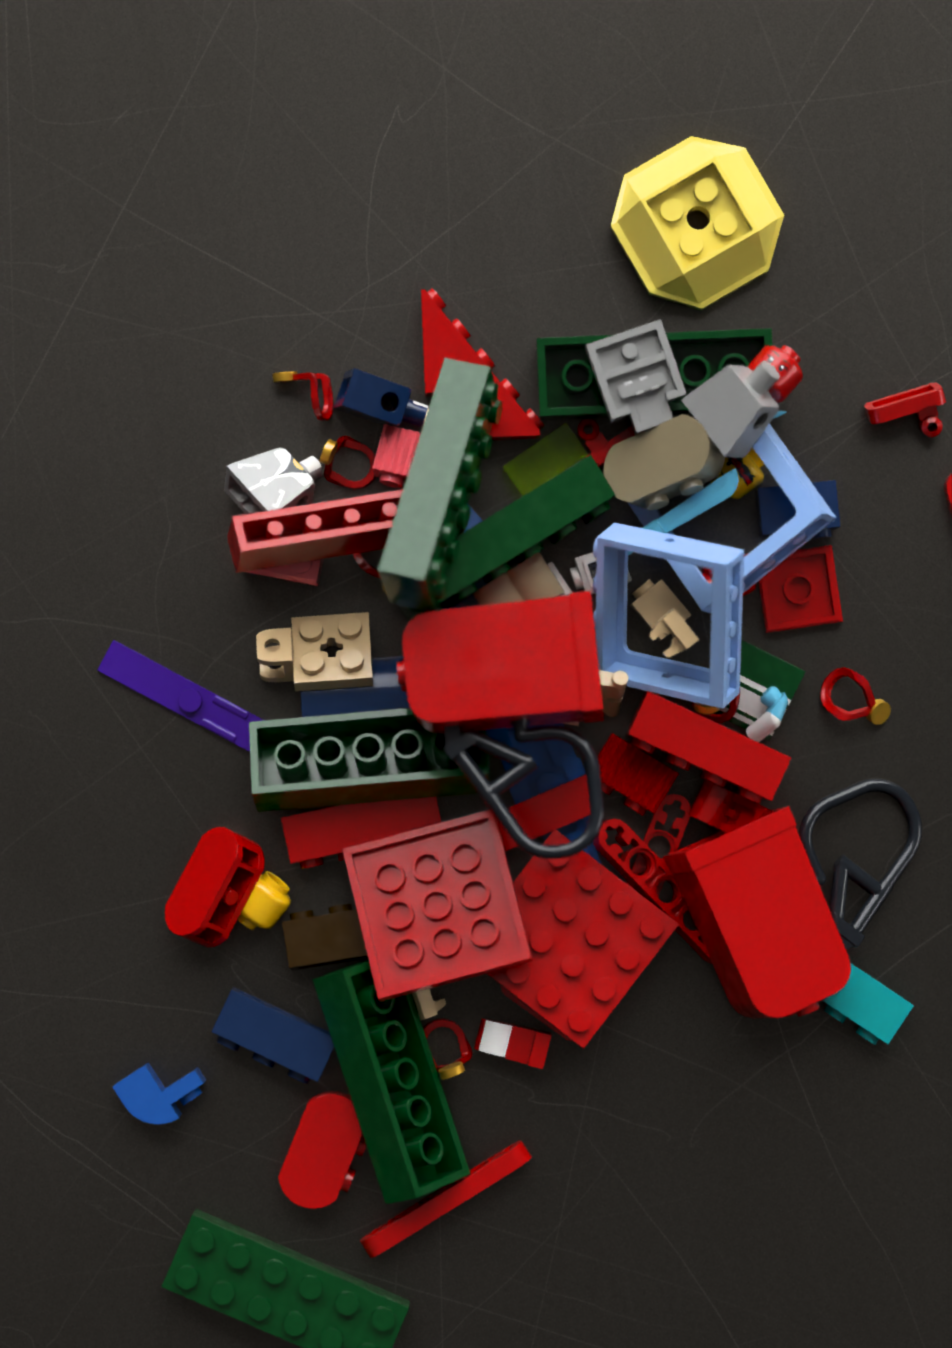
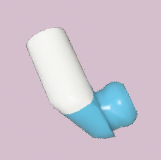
(772, 717)

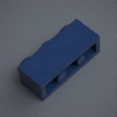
(273, 1036)

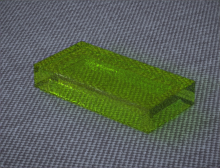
(545, 459)

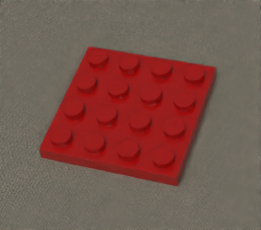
(437, 905)
(585, 941)

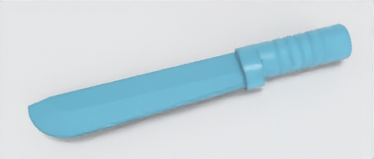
(696, 504)

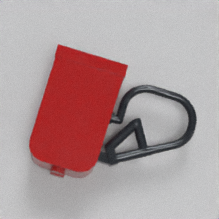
(508, 670)
(764, 906)

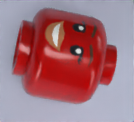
(786, 363)

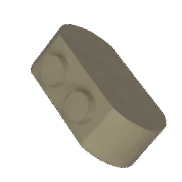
(663, 463)

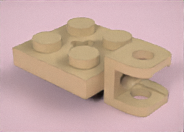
(303, 654)

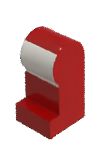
(513, 1042)

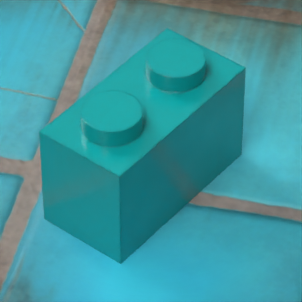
(869, 1005)

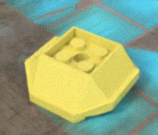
(688, 262)

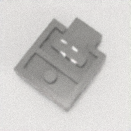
(637, 375)

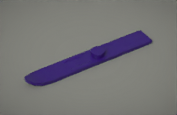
(178, 694)

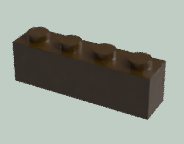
(323, 938)

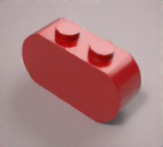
(214, 887)
(322, 1151)

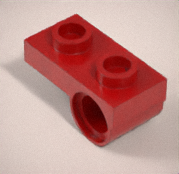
(724, 808)

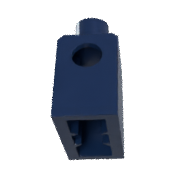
(362, 394)

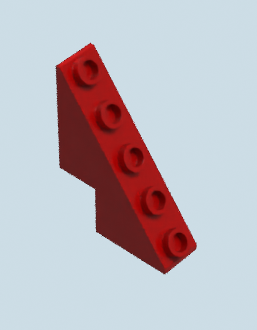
(449, 340)

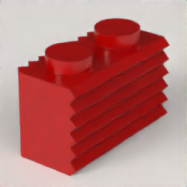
(634, 775)

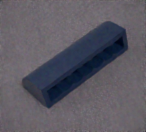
(383, 695)

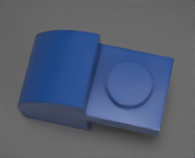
(150, 1100)

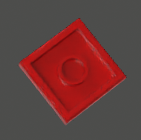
(801, 591)

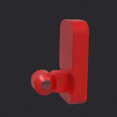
(916, 400)
(597, 442)

